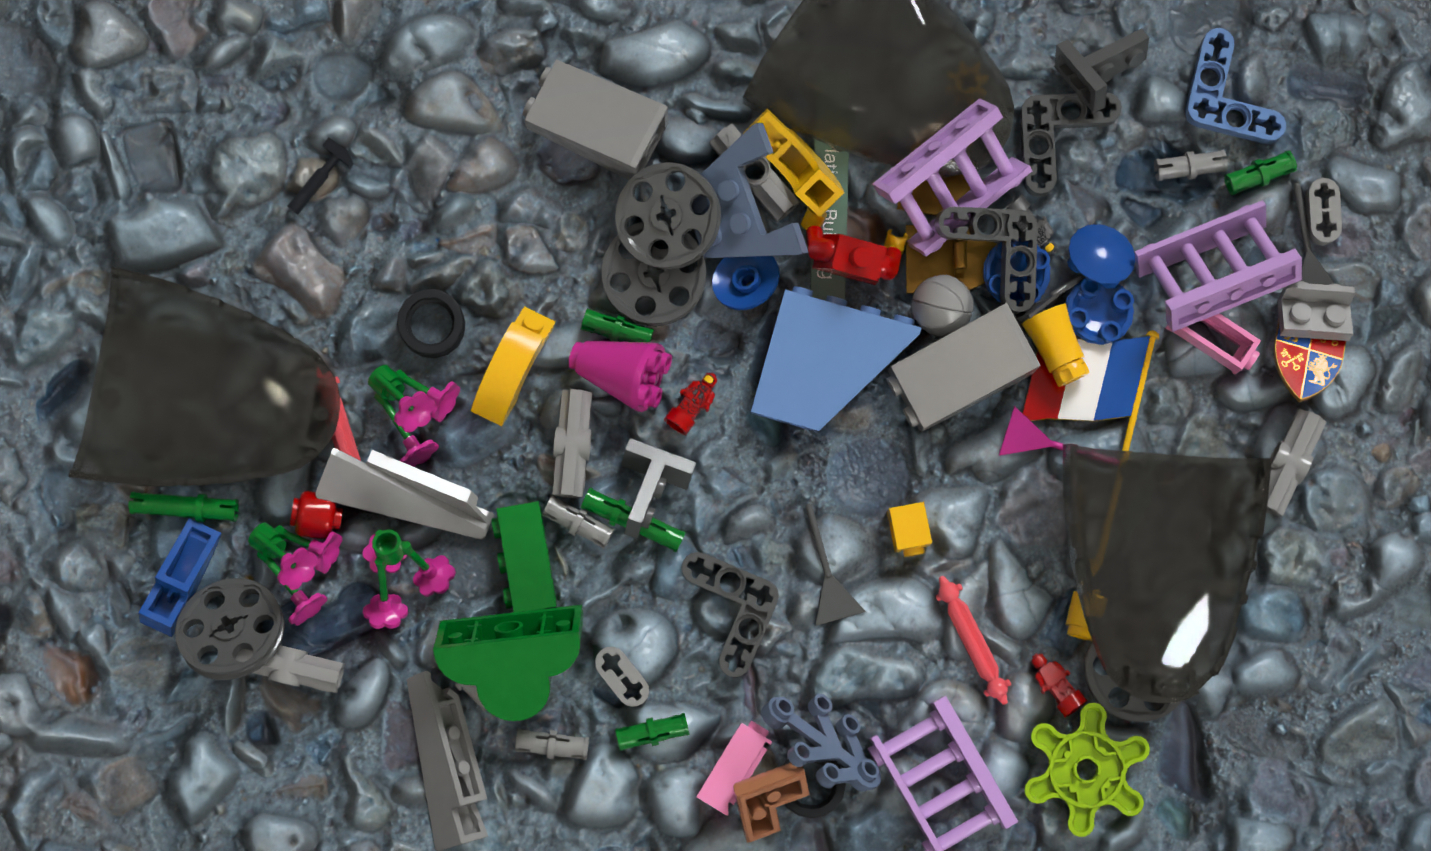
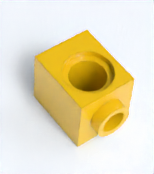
(909, 529)

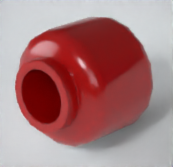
(314, 516)

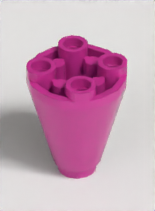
(623, 369)

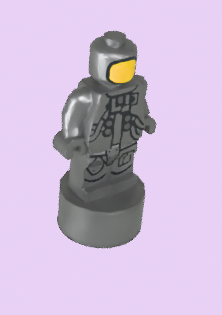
(1044, 229)

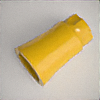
(1057, 344)

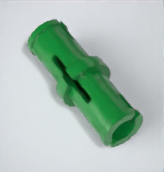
(1260, 172)
(615, 328)
(652, 731)

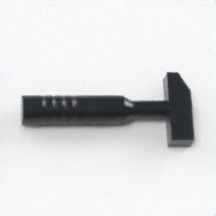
(320, 175)

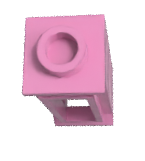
(1243, 357)
(734, 765)

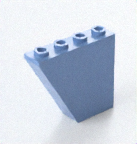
(824, 357)

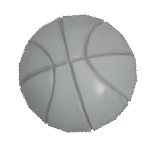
(942, 305)

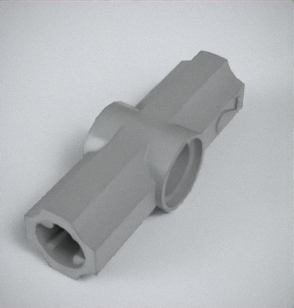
(768, 190)
(572, 443)
(1292, 459)
(297, 668)

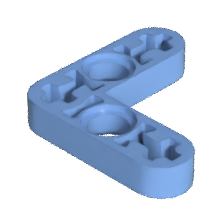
(1213, 97)

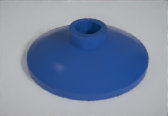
(735, 272)

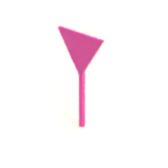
(1024, 436)

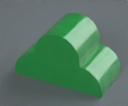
(510, 656)

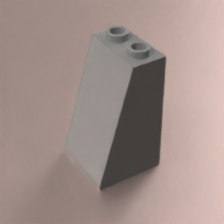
(596, 119)
(963, 368)

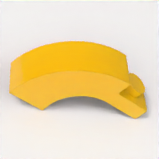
(800, 165)
(511, 365)

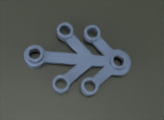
(858, 771)

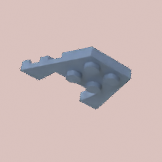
(741, 224)

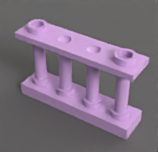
(933, 154)
(1227, 292)
(959, 749)

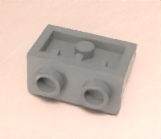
(1316, 311)

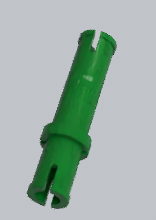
(184, 506)
(618, 513)

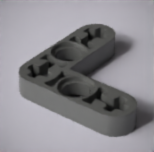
(1052, 120)
(1003, 233)
(748, 609)

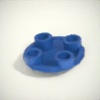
(1101, 255)
(1019, 262)
(1098, 312)

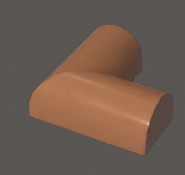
(764, 792)

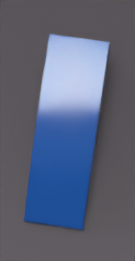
(179, 576)

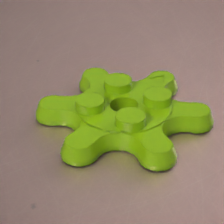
(1111, 764)

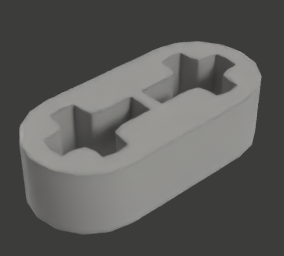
(1331, 210)
(615, 682)

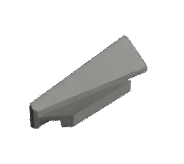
(402, 493)
(447, 763)

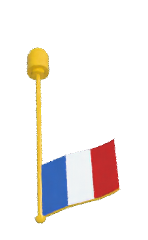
(1108, 392)

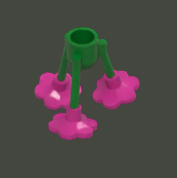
(413, 410)
(385, 554)
(297, 566)

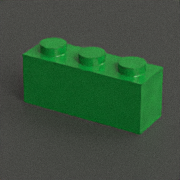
(524, 557)

